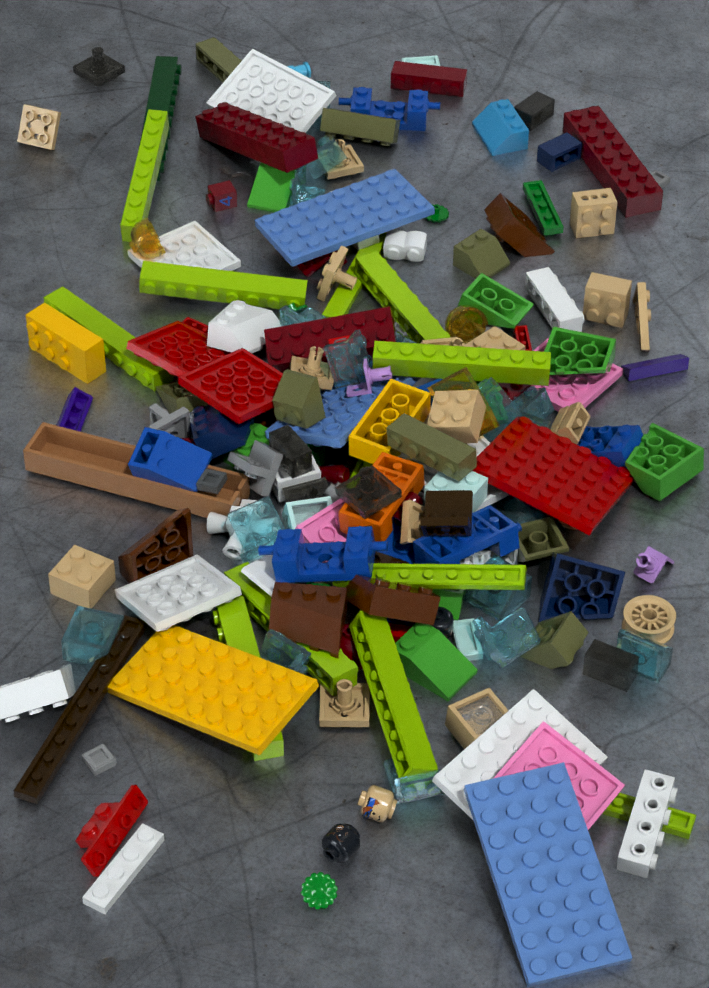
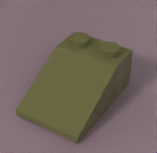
(176, 397)

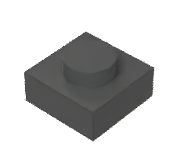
(211, 481)

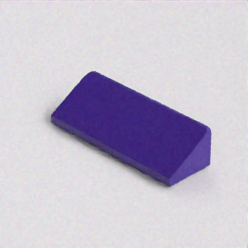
(655, 367)
(75, 410)

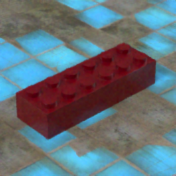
(298, 338)

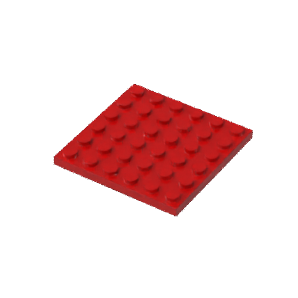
(553, 474)

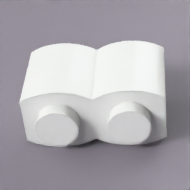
(405, 245)

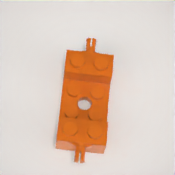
(406, 476)

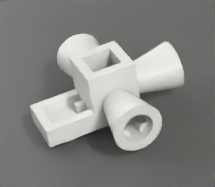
(220, 524)

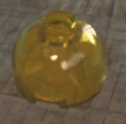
(146, 240)
(465, 323)

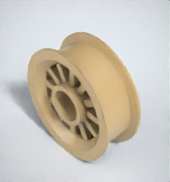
(650, 617)

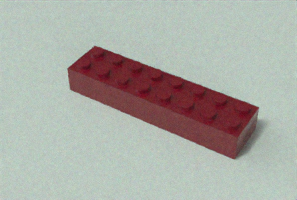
(257, 137)
(613, 161)

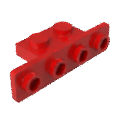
(109, 828)

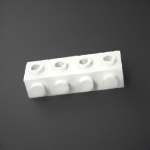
(553, 300)
(645, 824)

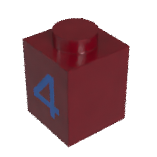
(222, 196)

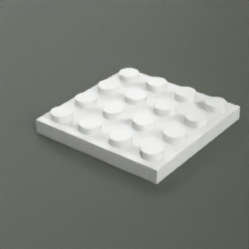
(192, 247)
(178, 593)

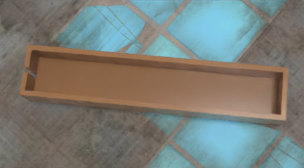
(104, 466)

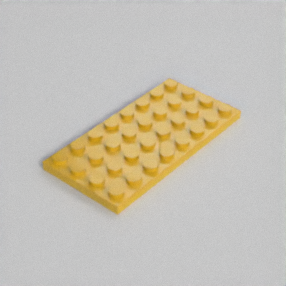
(213, 688)

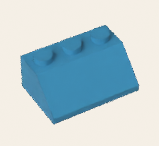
(501, 128)

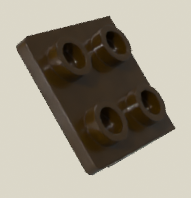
(448, 513)

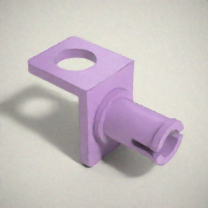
(371, 376)
(650, 564)

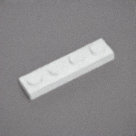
(123, 868)

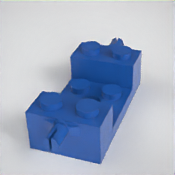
(412, 114)
(489, 530)
(303, 561)

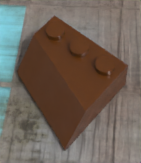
(516, 228)
(159, 548)
(393, 600)
(310, 614)

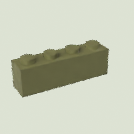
(216, 58)
(359, 125)
(431, 447)

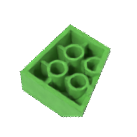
(579, 352)
(664, 462)

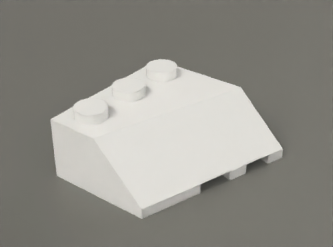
(240, 327)
(34, 693)

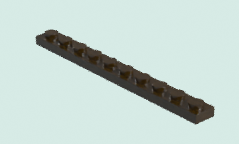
(78, 713)

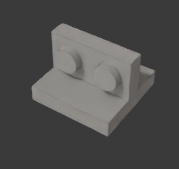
(175, 423)
(259, 466)

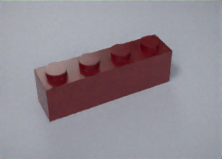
(429, 78)

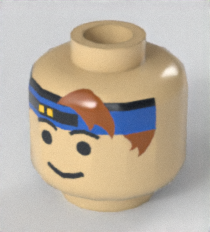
(377, 803)

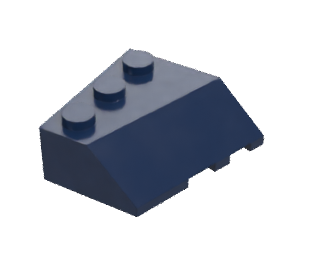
(216, 431)
(579, 587)

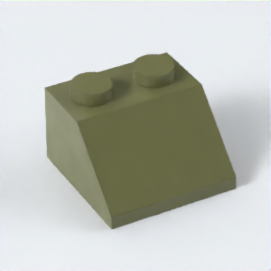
(480, 254)
(298, 400)
(540, 540)
(559, 641)

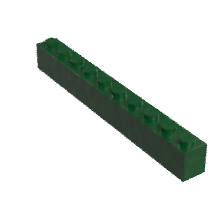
(163, 95)

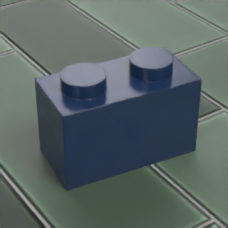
(559, 152)

